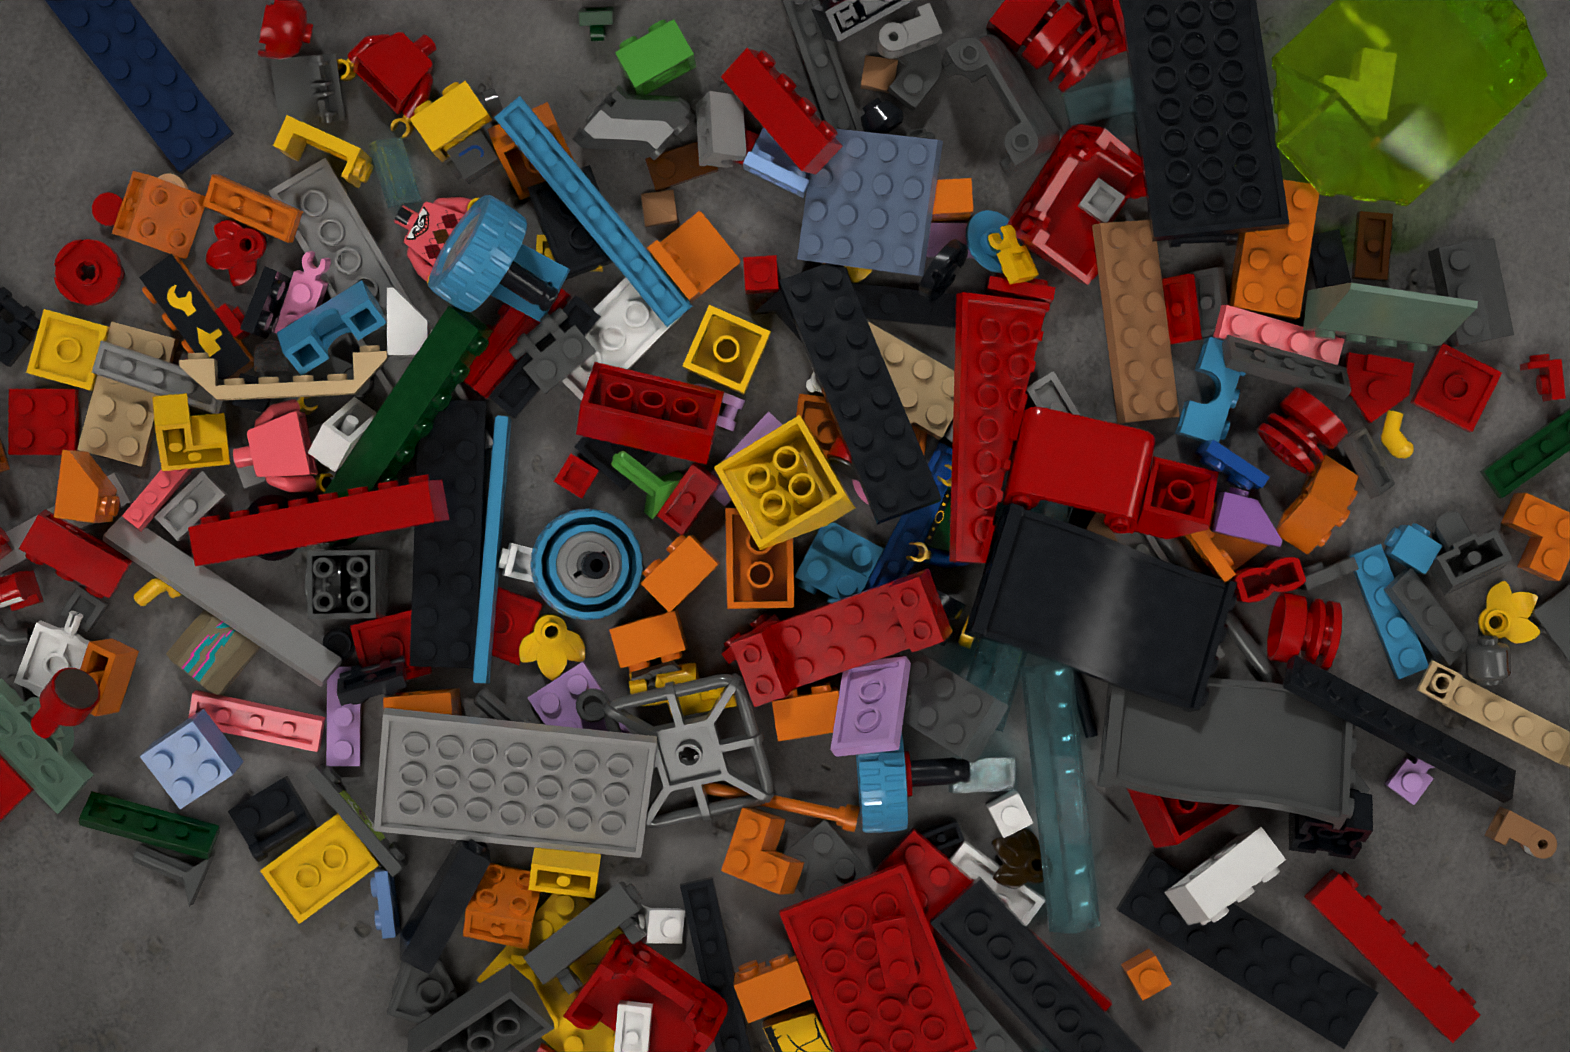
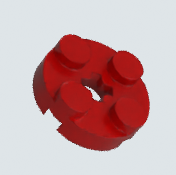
(107, 273)

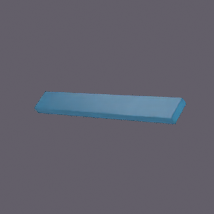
(593, 211)
(492, 550)

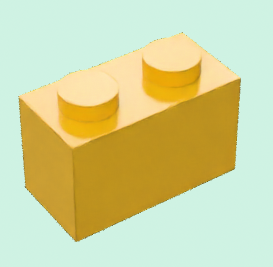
(564, 872)

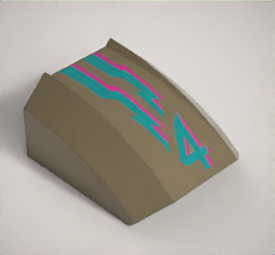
(212, 652)

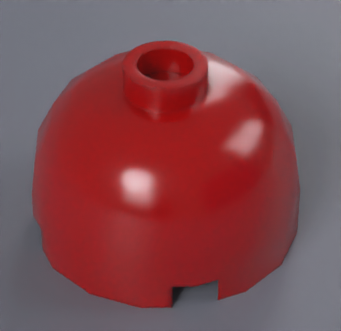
(284, 29)

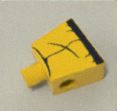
(797, 1032)

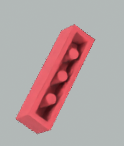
(155, 497)

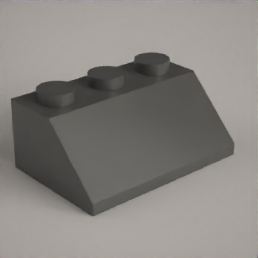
(1473, 273)

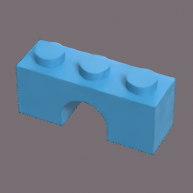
(309, 337)
(1209, 420)

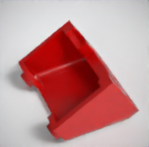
(1049, 212)
(1080, 465)
(684, 1009)

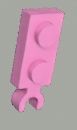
(304, 292)

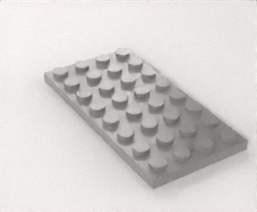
(513, 783)

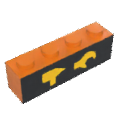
(194, 315)

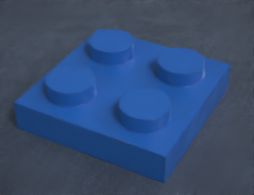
(1240, 472)

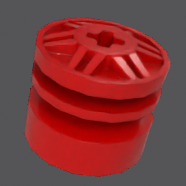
(1066, 47)
(1297, 436)
(1311, 631)

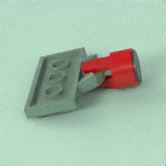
(40, 735)

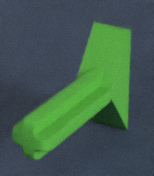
(657, 488)

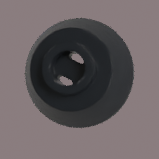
(881, 117)

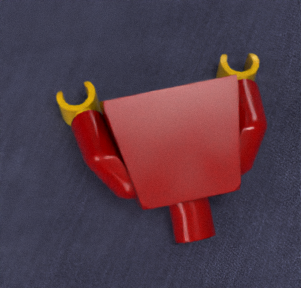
(394, 71)

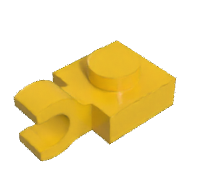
(1014, 259)

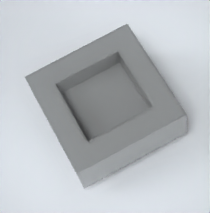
(1101, 201)

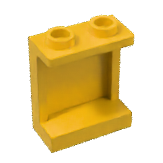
(296, 135)

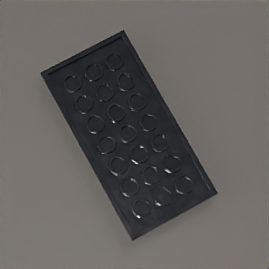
(1203, 117)

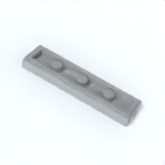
(151, 375)

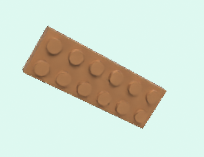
(1135, 321)

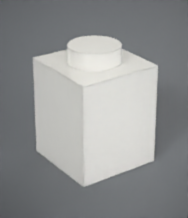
(1009, 813)

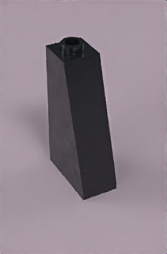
(443, 904)

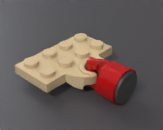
(923, 388)

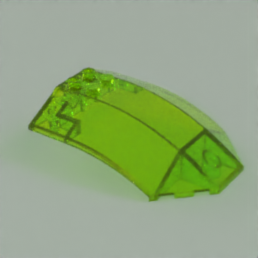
(1398, 91)

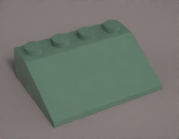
(1384, 315)

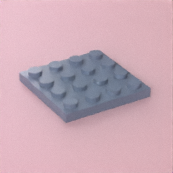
(872, 203)

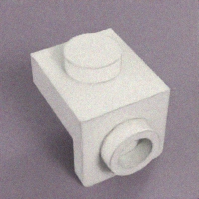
(516, 562)
(661, 924)

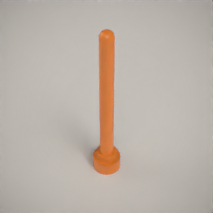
(843, 816)

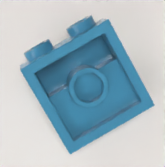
(838, 563)

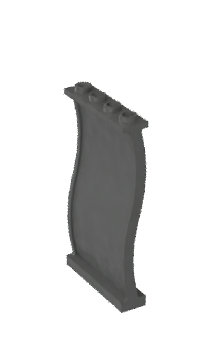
(1240, 748)

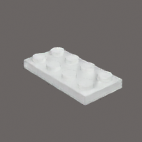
(621, 335)

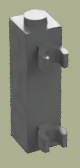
(584, 932)

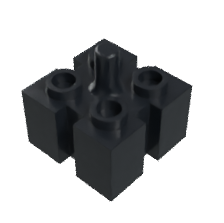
(1312, 834)

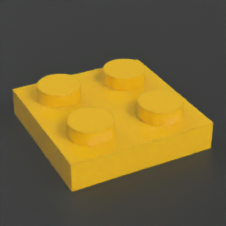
(66, 349)

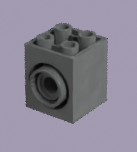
(347, 583)

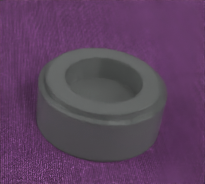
(492, 103)
(591, 704)

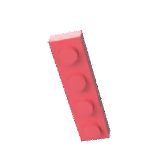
(1276, 334)
(260, 721)

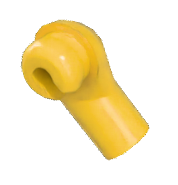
(1393, 438)
(152, 590)

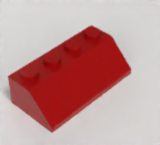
(649, 413)

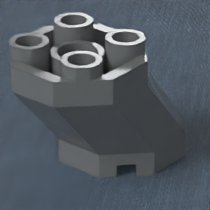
(634, 123)

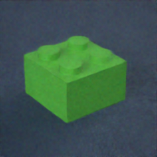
(655, 57)

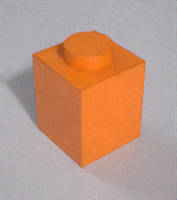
(1146, 974)

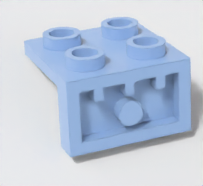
(774, 165)

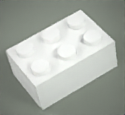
(1226, 877)

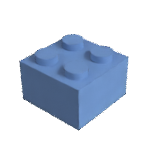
(191, 759)

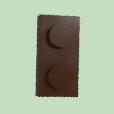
(677, 167)
(1372, 246)

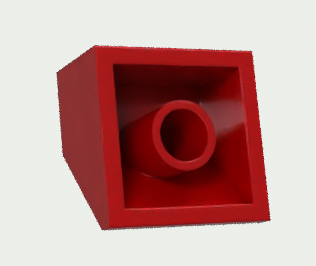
(1176, 499)

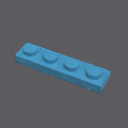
(1394, 631)

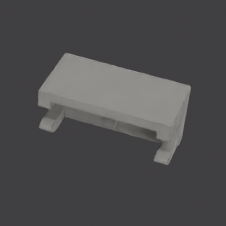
(720, 129)

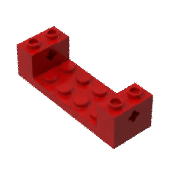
(841, 636)

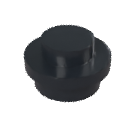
(340, 642)

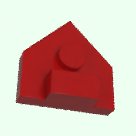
(1377, 382)

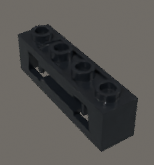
(845, 17)

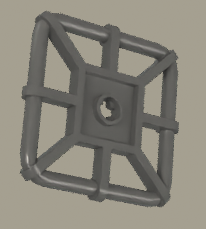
(702, 735)

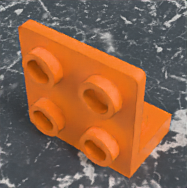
(159, 214)
(694, 256)
(1222, 552)
(502, 907)

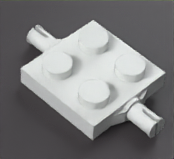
(51, 651)

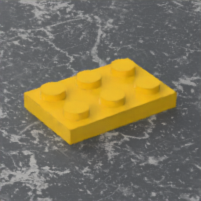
(319, 868)

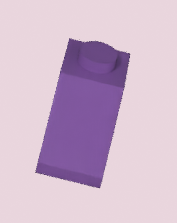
(1243, 518)

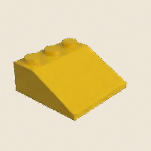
(784, 485)

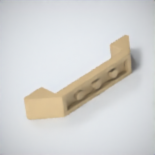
(205, 373)
(1496, 713)

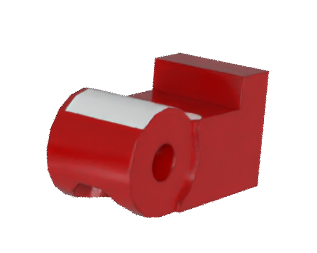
(19, 590)

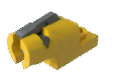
(658, 675)

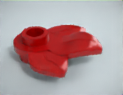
(231, 251)

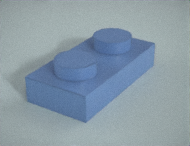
(388, 915)

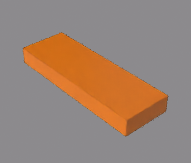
(252, 208)

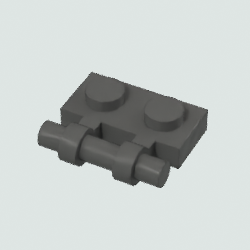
(558, 359)

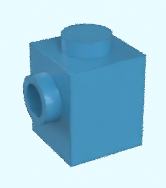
(1412, 547)

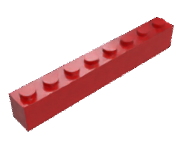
(318, 522)

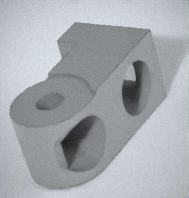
(909, 36)

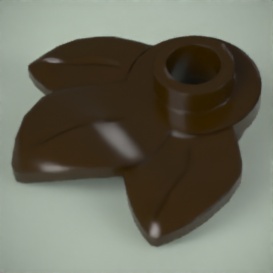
(1017, 857)

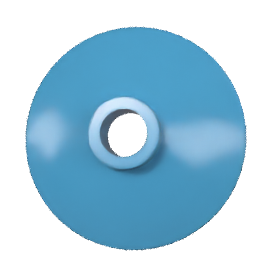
(977, 240)

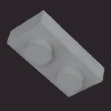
(190, 505)

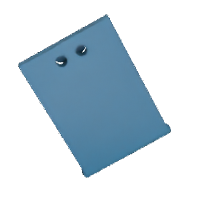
(542, 267)

